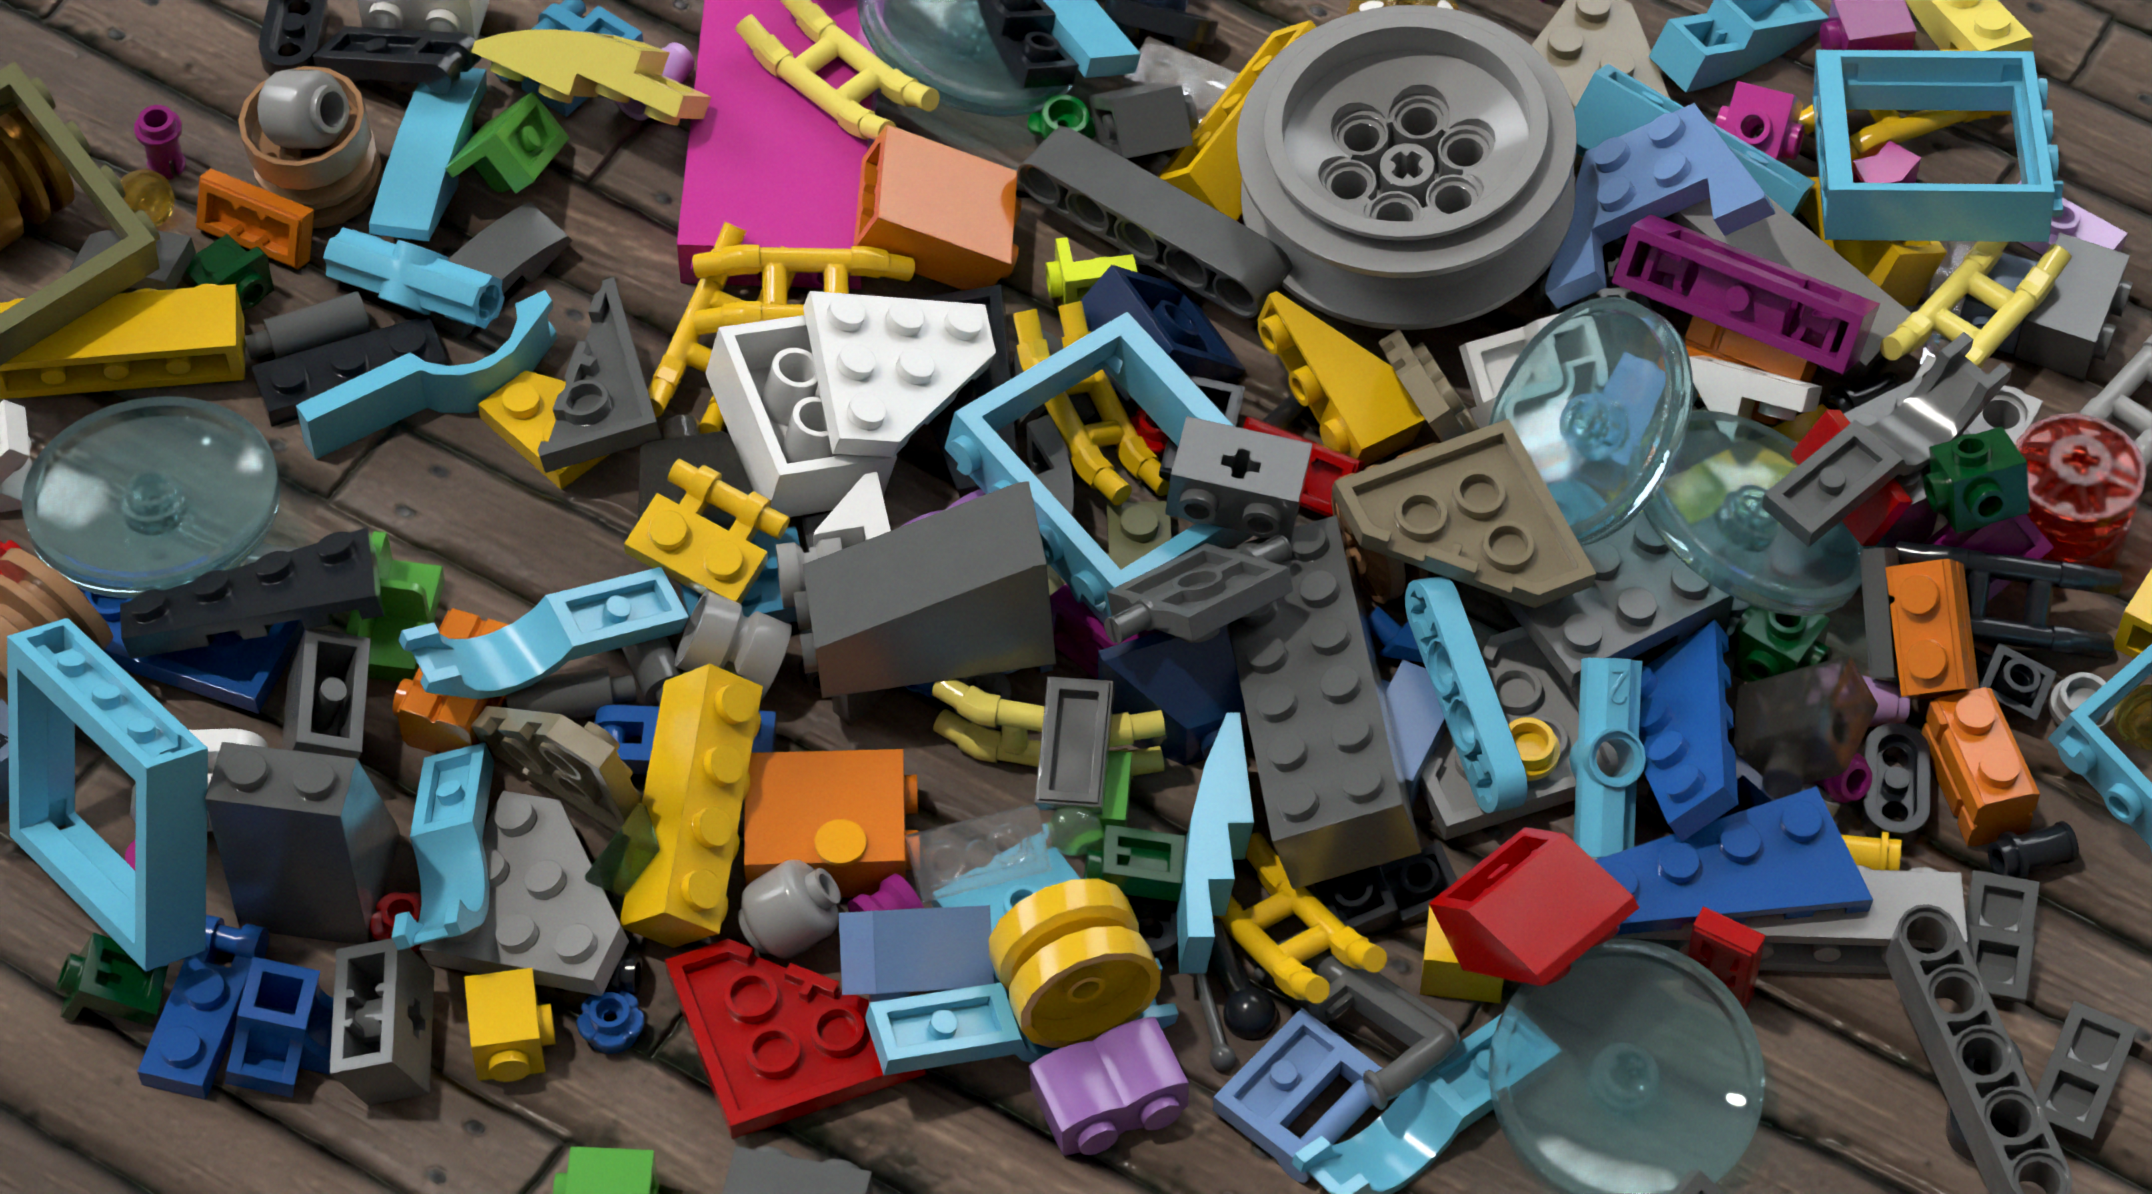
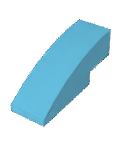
(1732, 39)

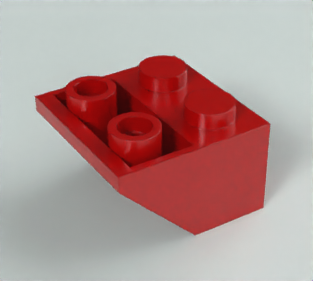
(1531, 909)

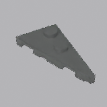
(604, 393)

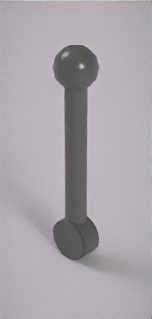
(1222, 1056)

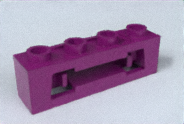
(1745, 293)

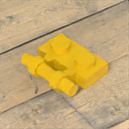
(697, 549)

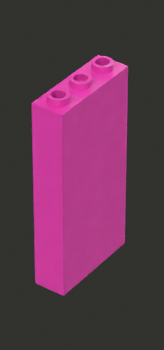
(765, 148)

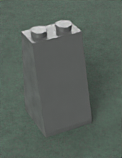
(931, 600)
(301, 841)

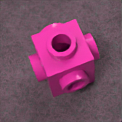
(1765, 108)

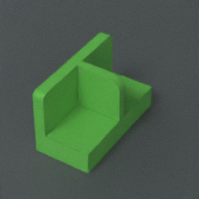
(512, 146)
(409, 600)

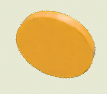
(840, 842)

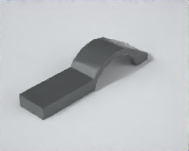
(1868, 457)

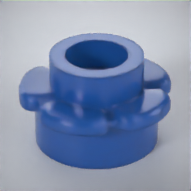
(614, 1035)

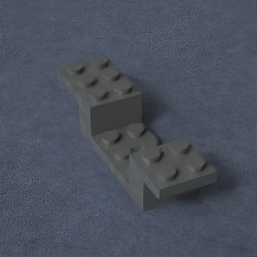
(1655, 601)

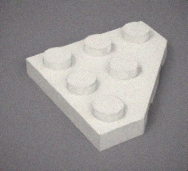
(891, 364)

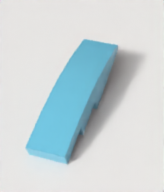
(415, 180)
(1215, 837)

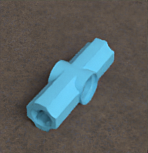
(414, 277)
(1612, 715)

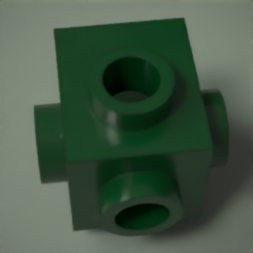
(1977, 480)
(1778, 643)

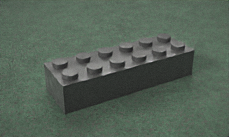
(1322, 718)

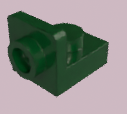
(228, 264)
(1139, 862)
(109, 982)

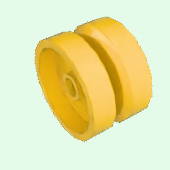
(1073, 962)

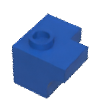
(280, 1028)

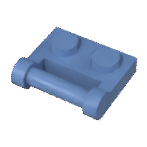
(1286, 1080)

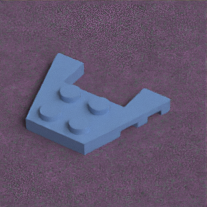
(1645, 173)

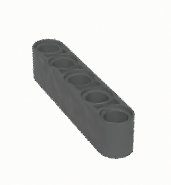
(1154, 221)
(1979, 1036)

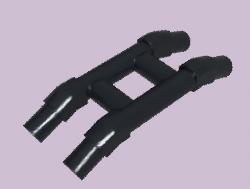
(2041, 577)

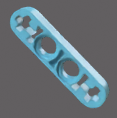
(1466, 694)

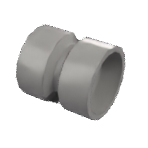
(737, 643)

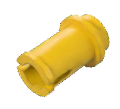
(1875, 852)

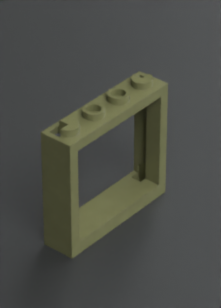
(105, 273)

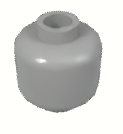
(302, 109)
(789, 909)

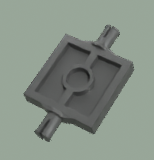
(1201, 591)

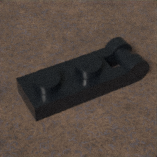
(399, 56)

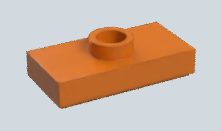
(255, 218)

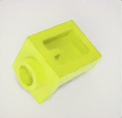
(1074, 279)

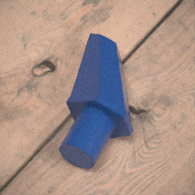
(1397, 640)

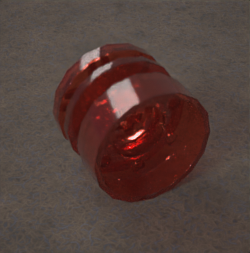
(2082, 486)

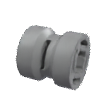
(790, 565)

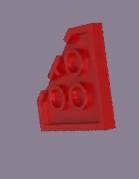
(774, 1036)

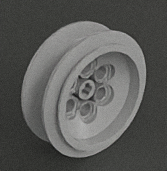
(1409, 165)

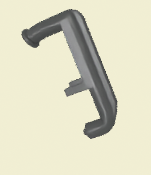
(1391, 1008)

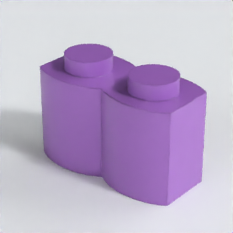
(1109, 1087)

